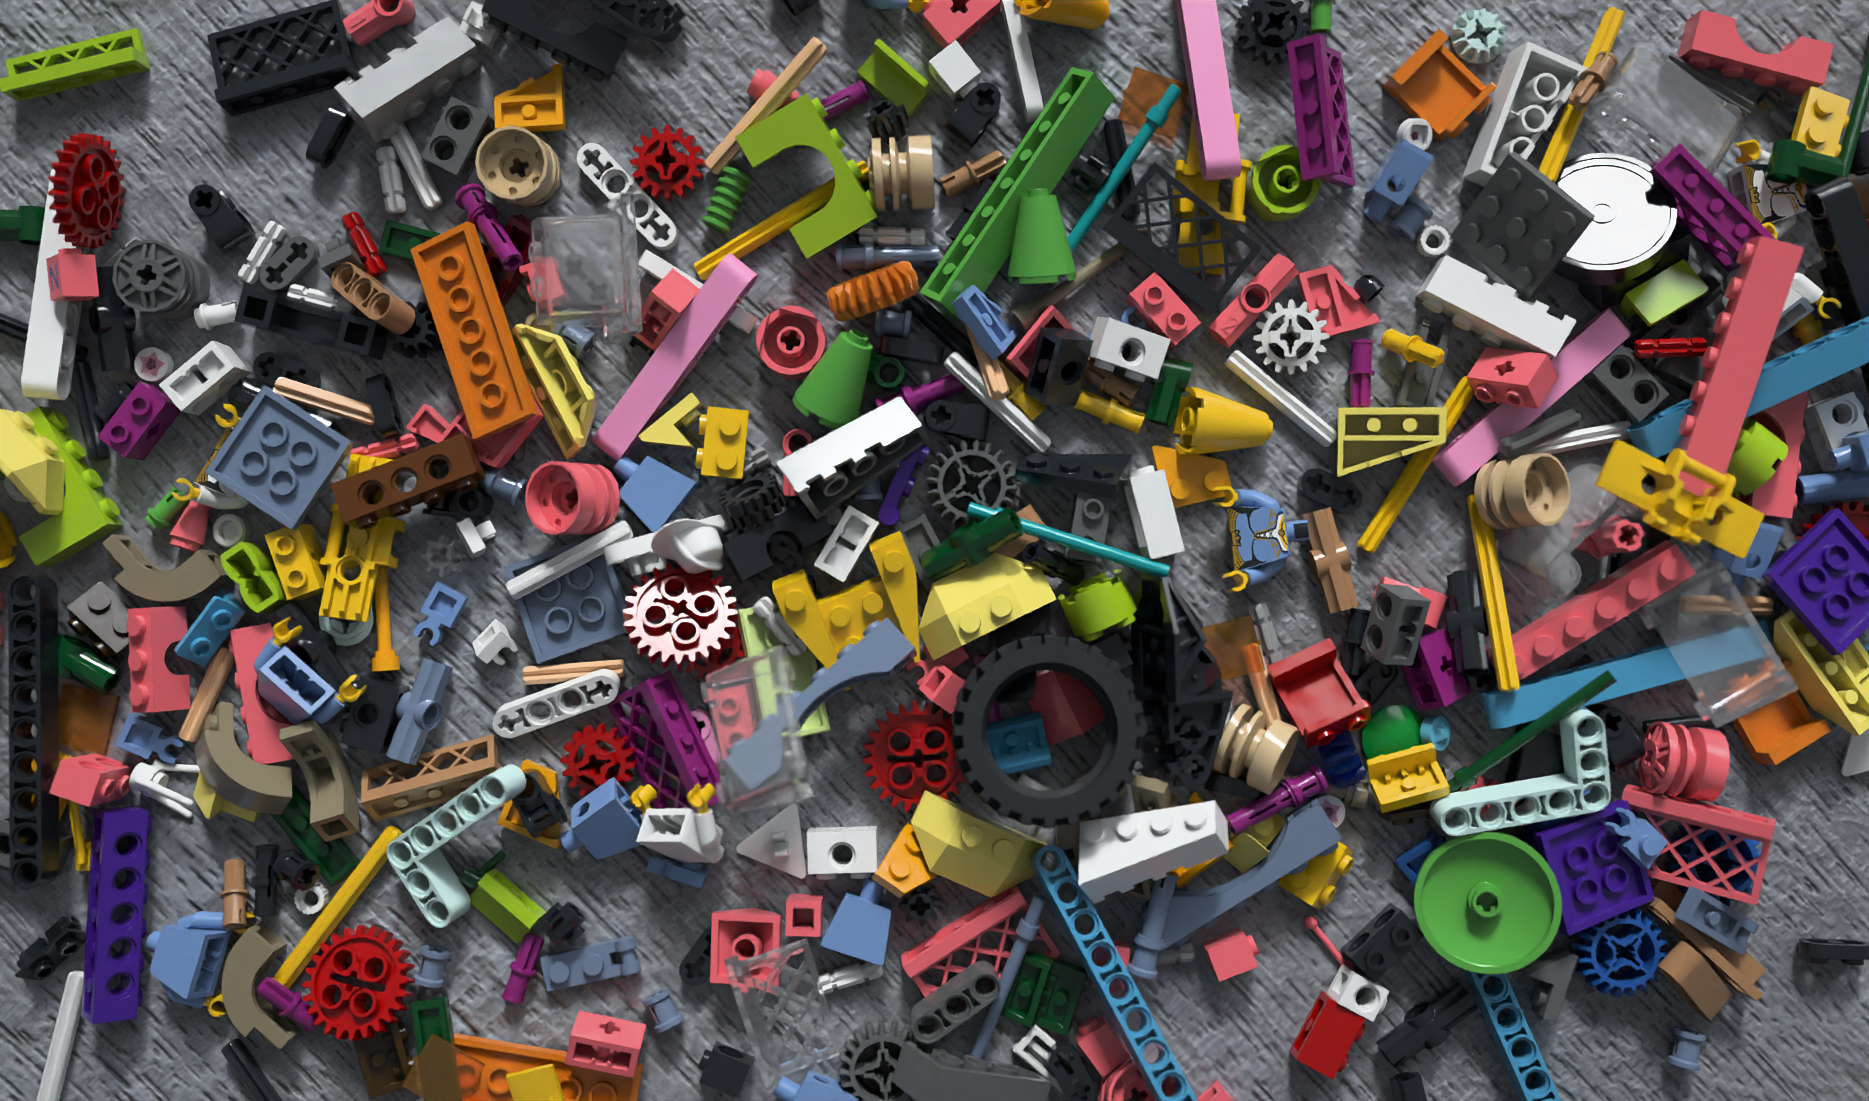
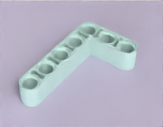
(1537, 791)
(417, 852)

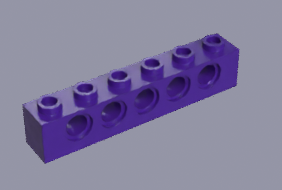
(108, 826)

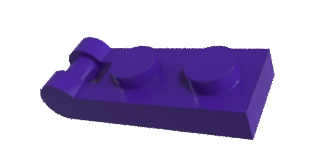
(901, 486)

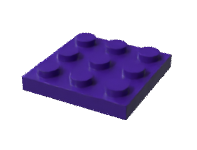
(1826, 581)
(1592, 870)

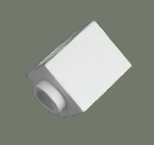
(955, 71)
(1348, 983)

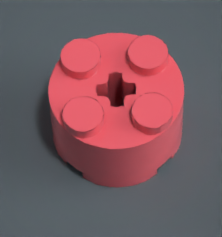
(781, 327)

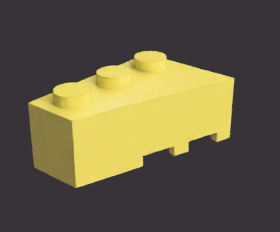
(1386, 433)

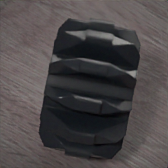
(417, 343)

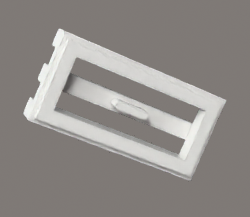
(1027, 1039)

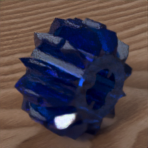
(1342, 760)

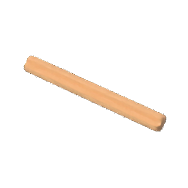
(768, 102)

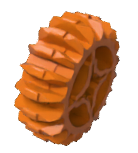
(873, 291)

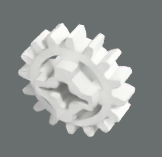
(1276, 337)

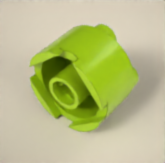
(1265, 194)
(1754, 456)
(1098, 605)

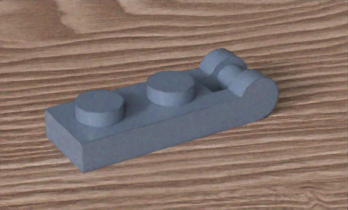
(1715, 920)
(589, 963)

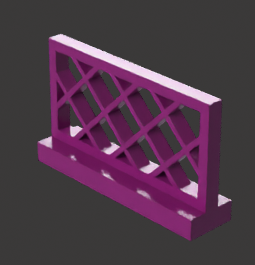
(1320, 111)
(1707, 207)
(679, 740)

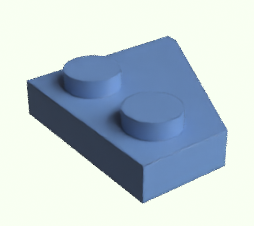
(983, 319)

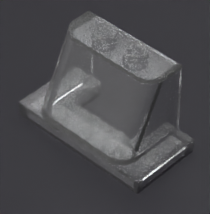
(589, 270)

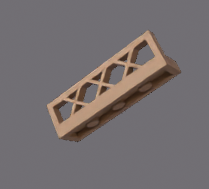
(431, 784)
(1734, 968)

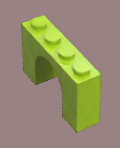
(801, 125)
(86, 509)

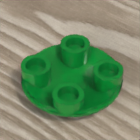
(1391, 731)

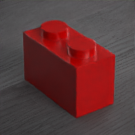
(1327, 1036)

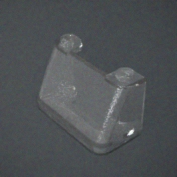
(1667, 106)
(1541, 555)
(1718, 645)
(757, 732)

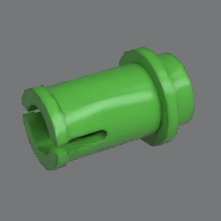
(1321, 16)
(165, 510)

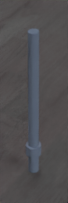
(1027, 931)

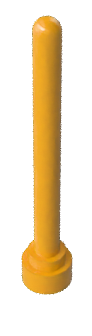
(385, 657)

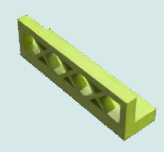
(77, 72)

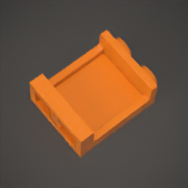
(1439, 88)
(1779, 728)

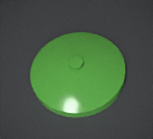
(1487, 902)

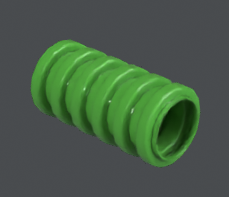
(726, 200)

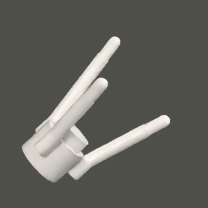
(153, 783)

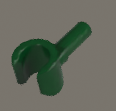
(472, 876)

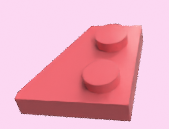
(1335, 300)

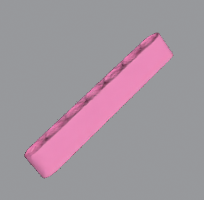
(1209, 89)
(675, 357)
(1571, 364)

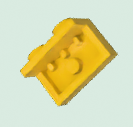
(1821, 121)
(723, 442)
(1406, 778)
(1318, 879)

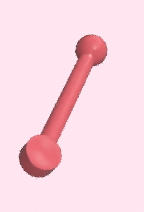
(1312, 923)

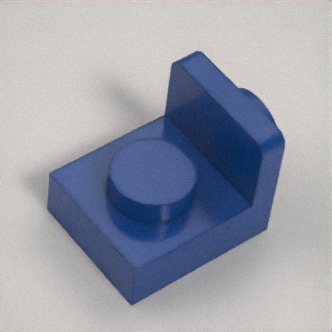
(1412, 859)

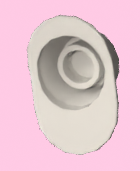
(691, 544)

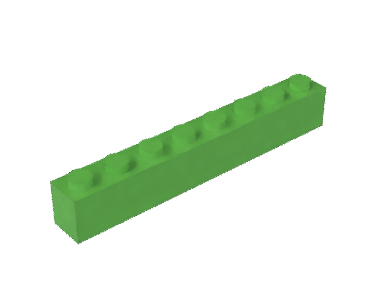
(1035, 164)

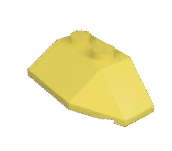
(556, 386)
(31, 462)
(980, 601)
(1830, 684)
(971, 846)

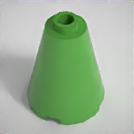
(1040, 242)
(837, 381)

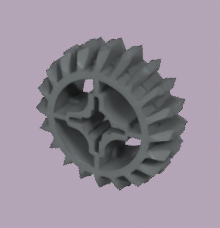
(957, 459)
(871, 1066)

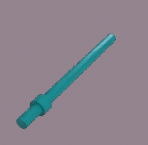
(1156, 119)
(1078, 543)

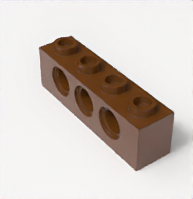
(356, 492)

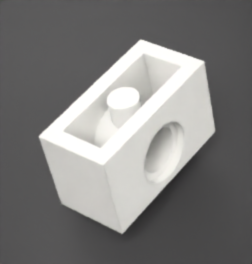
(1146, 349)
(861, 841)

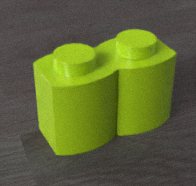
(257, 577)

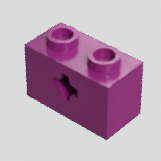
(140, 422)
(1434, 673)

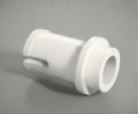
(215, 315)

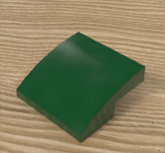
(1045, 993)

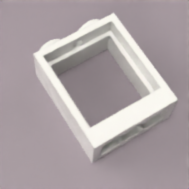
(1152, 513)

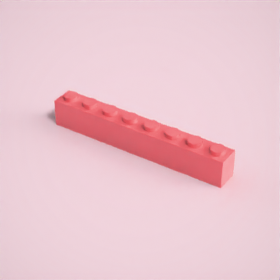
(1737, 354)

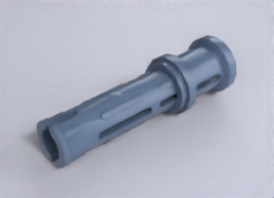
(871, 256)
(501, 484)
(1150, 940)

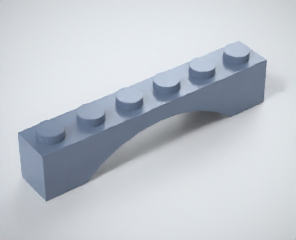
(875, 656)
(1302, 837)

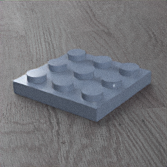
(279, 458)
(572, 609)

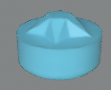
(1436, 731)

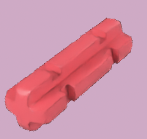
(390, 448)

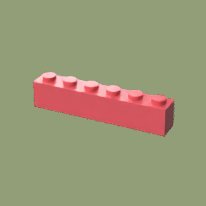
(1598, 607)

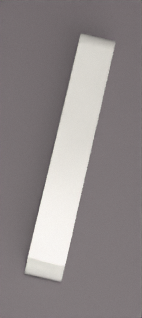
(51, 324)

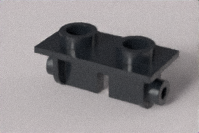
(42, 958)

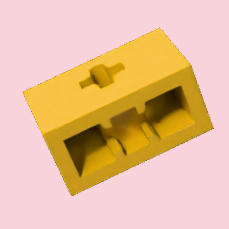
(297, 561)

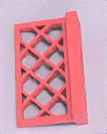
(1706, 817)
(963, 931)

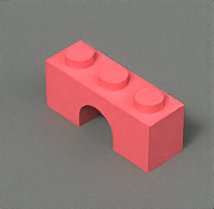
(151, 682)

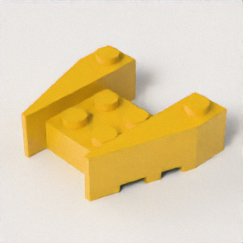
(842, 617)

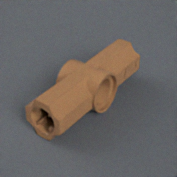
(1330, 561)

